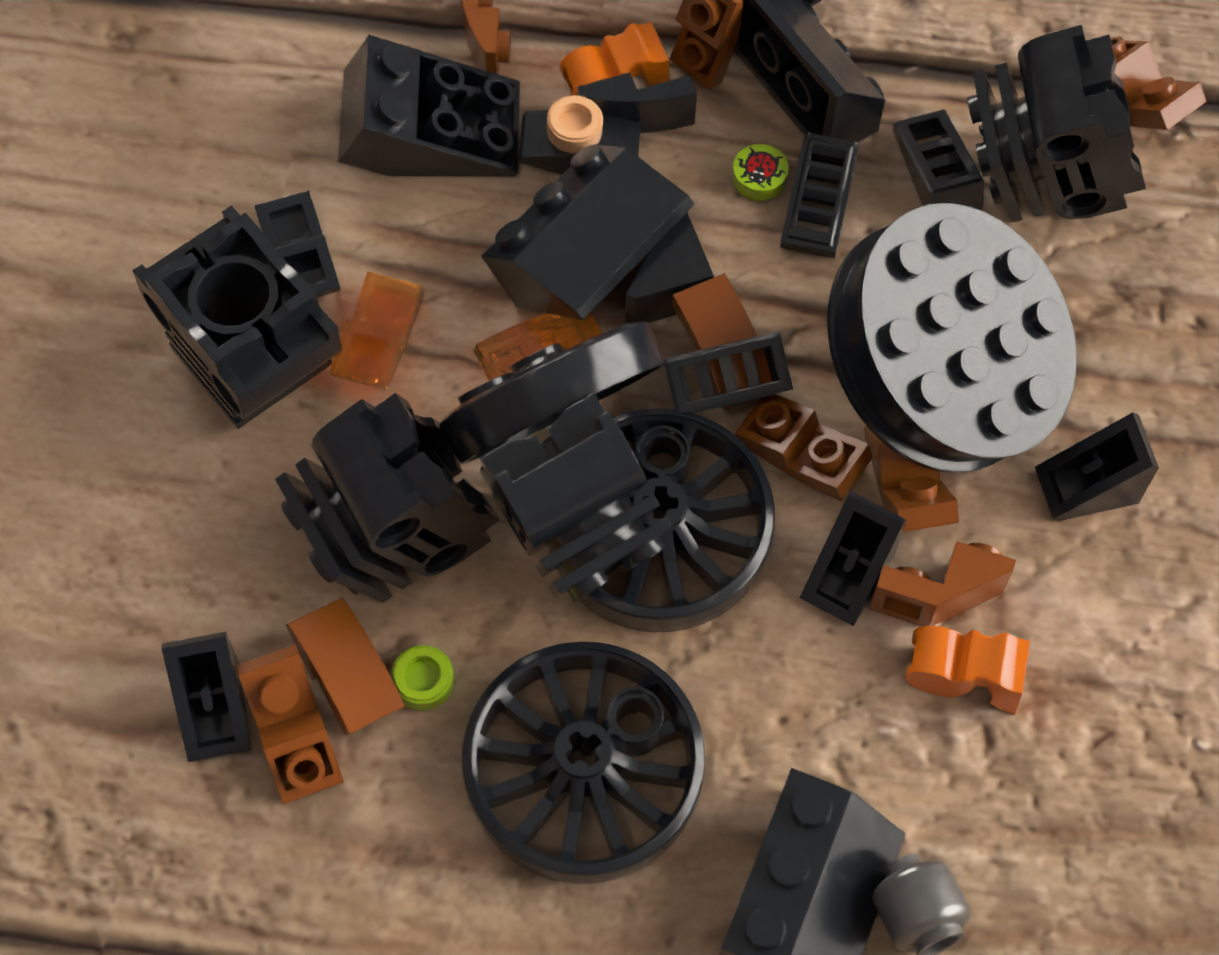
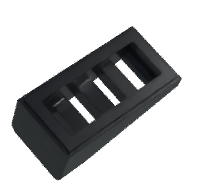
(826, 161)
(963, 186)
(776, 362)

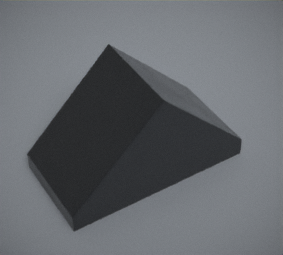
(669, 268)
(1100, 471)
(853, 558)
(207, 695)

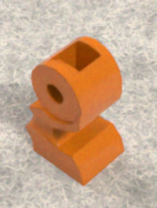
(633, 51)
(956, 663)

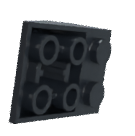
(426, 115)

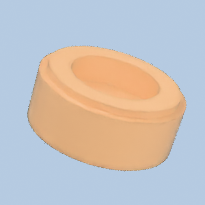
(574, 123)

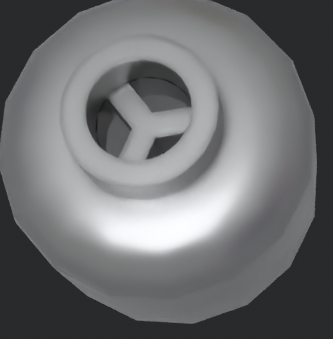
(921, 905)

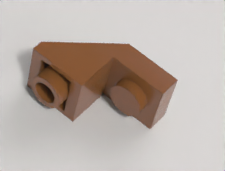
(1152, 99)
(911, 489)
(971, 578)
(289, 724)

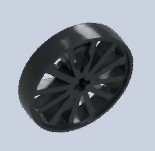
(547, 385)
(676, 434)
(563, 777)

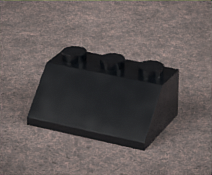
(808, 70)
(585, 232)
(814, 874)

